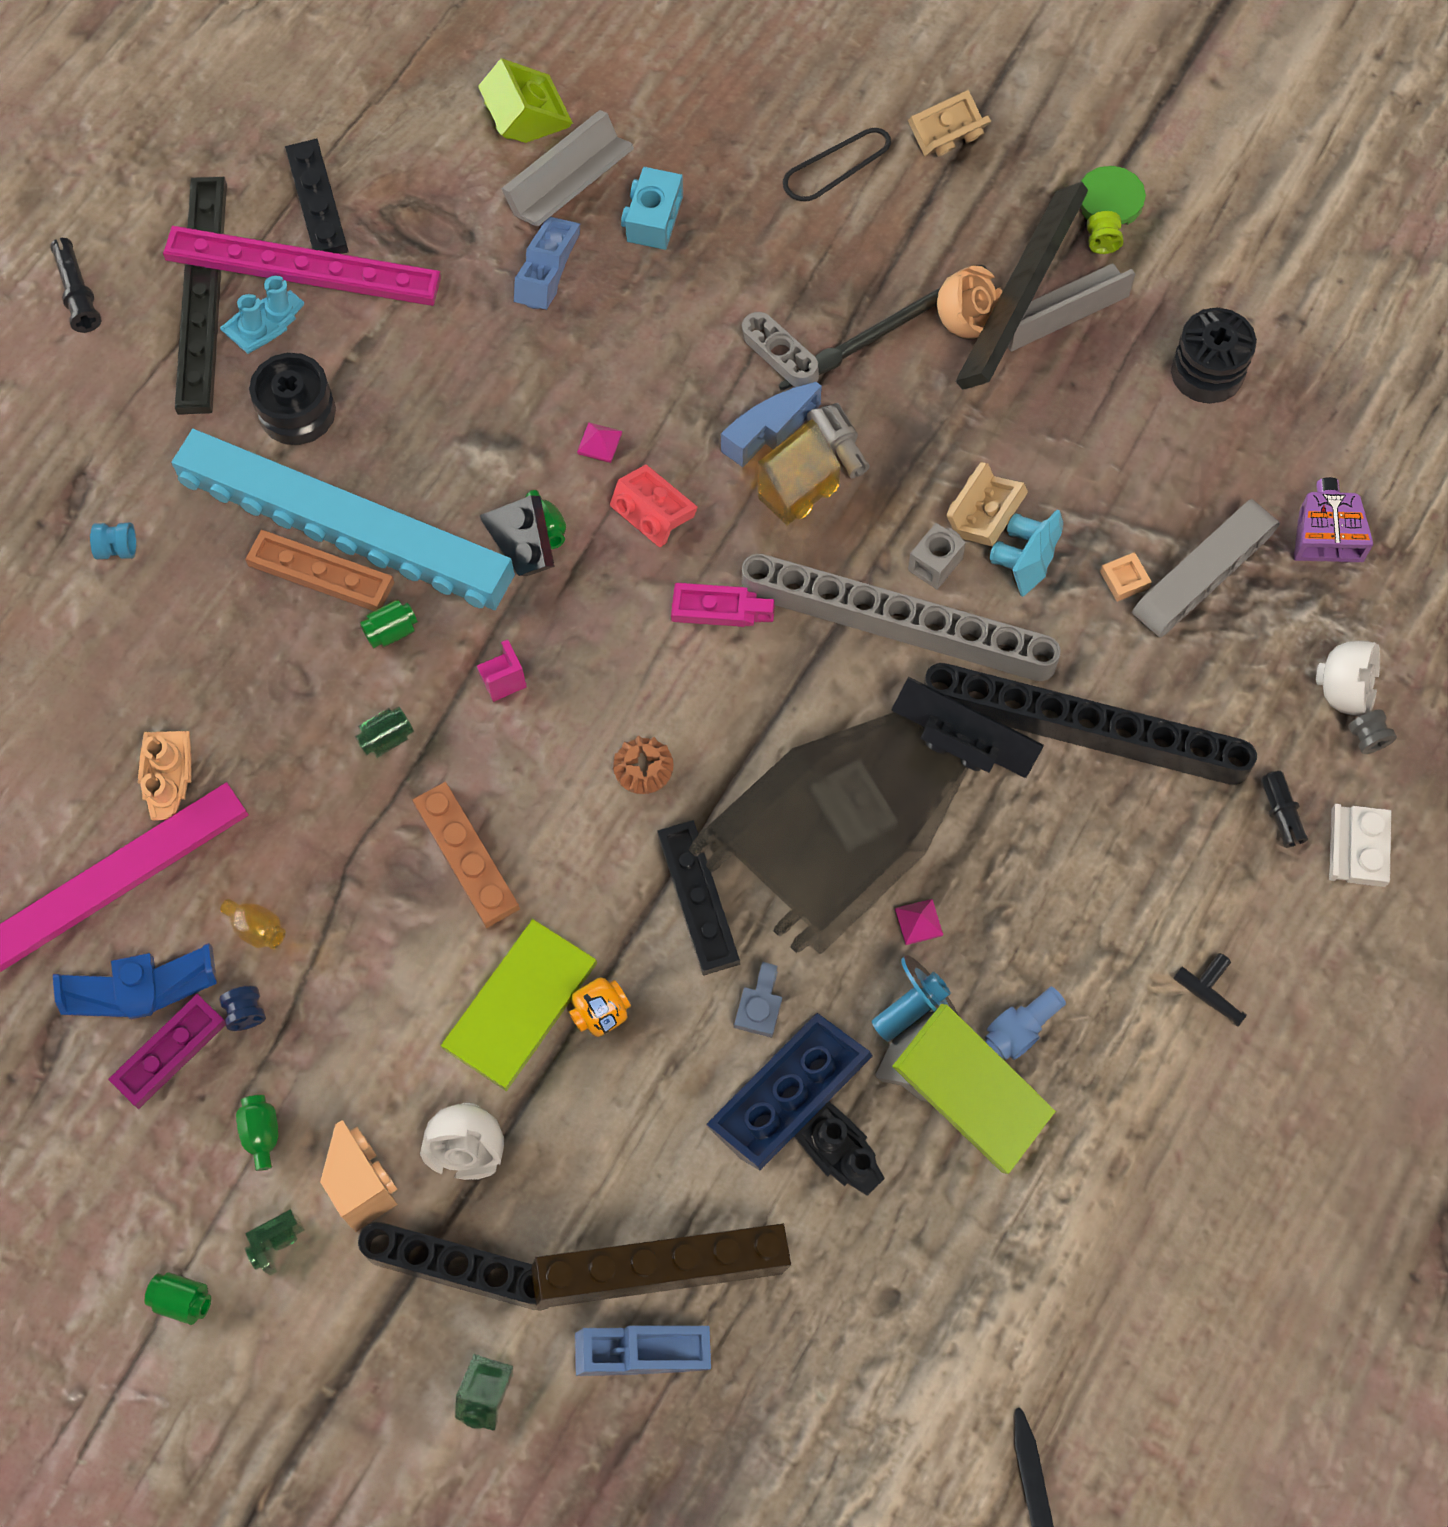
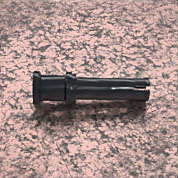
(76, 296)

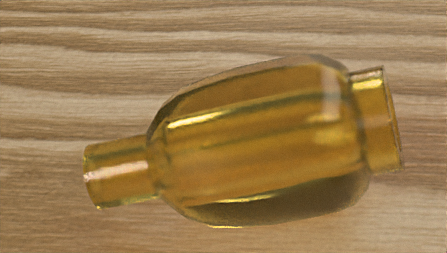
(254, 924)

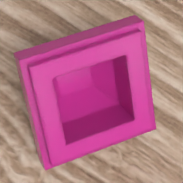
(599, 442)
(919, 922)

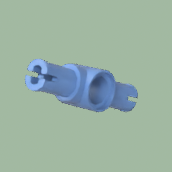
(1018, 1029)

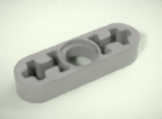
(777, 336)

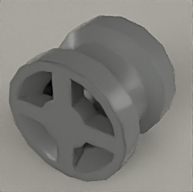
(1372, 731)

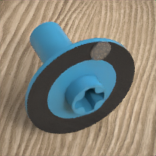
(927, 994)

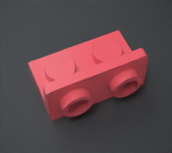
(651, 504)

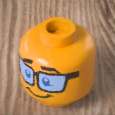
(599, 1007)

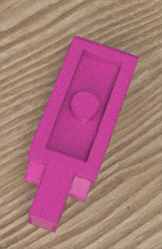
(719, 605)

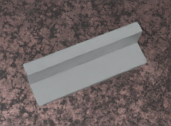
(566, 170)
(1072, 303)

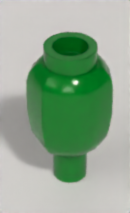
(554, 521)
(258, 1129)

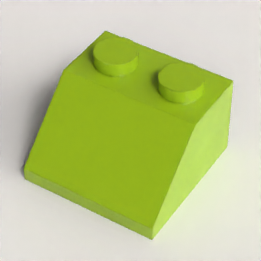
(523, 102)

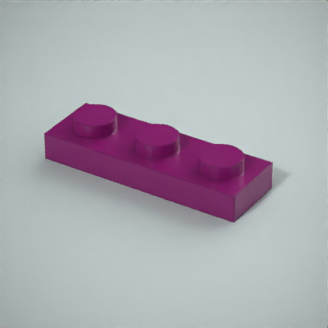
(167, 1051)

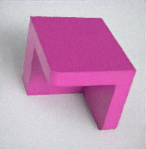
(502, 674)

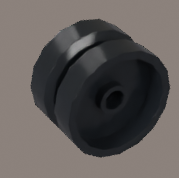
(292, 398)

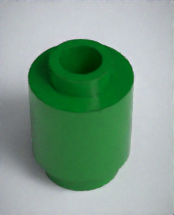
(389, 624)
(178, 1297)

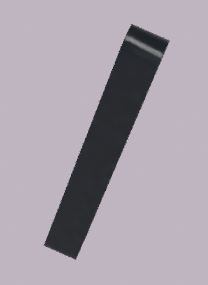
(1106, 719)

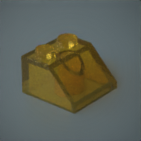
(798, 474)

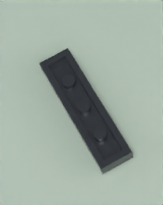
(316, 197)
(698, 899)

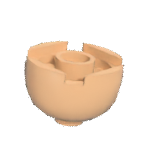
(967, 301)

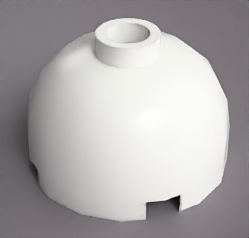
(1350, 676)
(464, 1141)

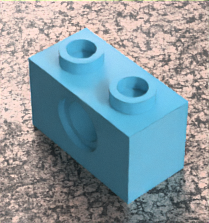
(653, 207)

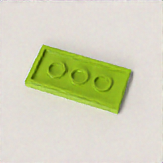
(519, 1004)
(974, 1088)

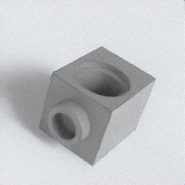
(933, 568)

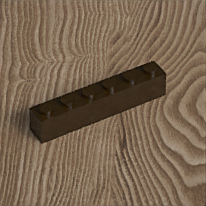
(660, 1265)

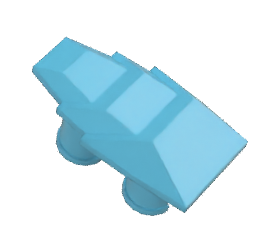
(263, 319)
(1032, 562)

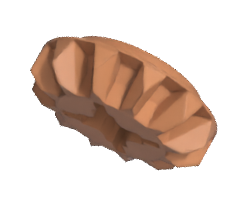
(632, 777)

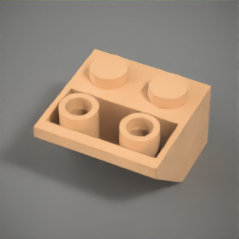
(352, 1182)

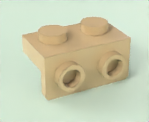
(948, 123)
(985, 506)

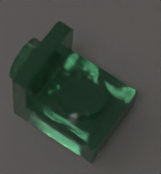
(275, 1234)
(482, 1392)

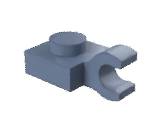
(759, 1007)

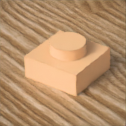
(1125, 576)

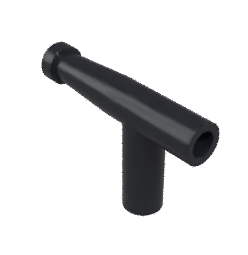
(1203, 986)

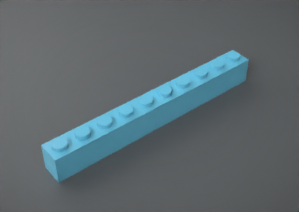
(344, 520)

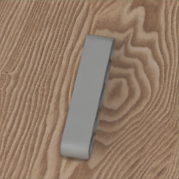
(1205, 568)

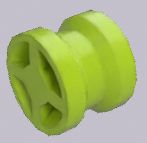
(1105, 232)

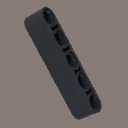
(440, 1255)

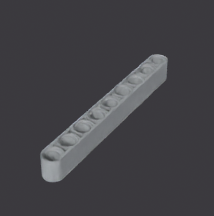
(913, 629)

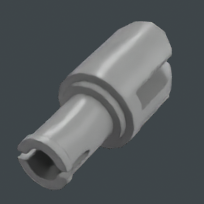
(840, 437)

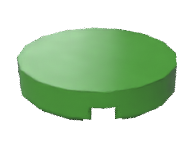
(1115, 191)

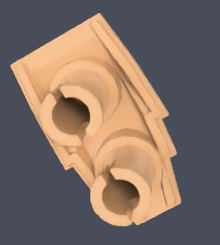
(164, 771)

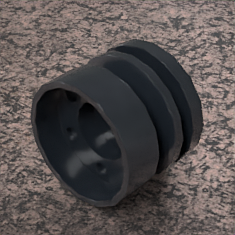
(1213, 355)

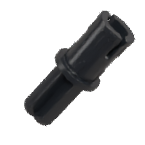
(1283, 808)

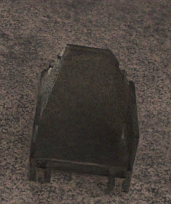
(838, 823)

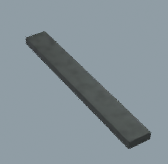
(1021, 287)
(200, 304)

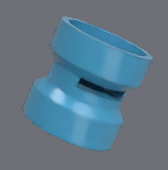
(113, 541)

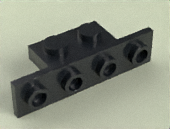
(965, 732)

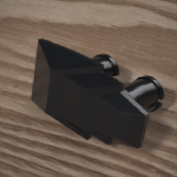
(840, 1149)

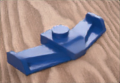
(136, 985)

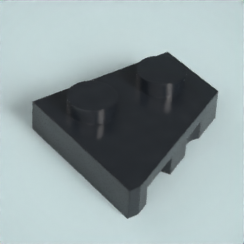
(521, 534)

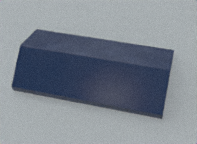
(788, 1091)

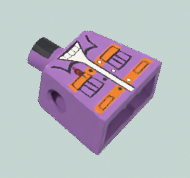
(1332, 526)

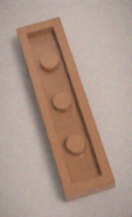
(320, 571)
(466, 854)

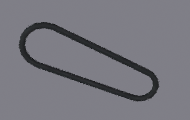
(829, 151)

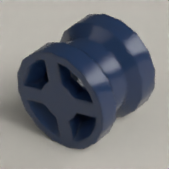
(242, 1008)

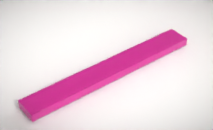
(302, 265)
(118, 874)

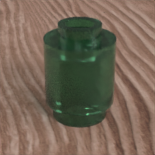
(384, 732)

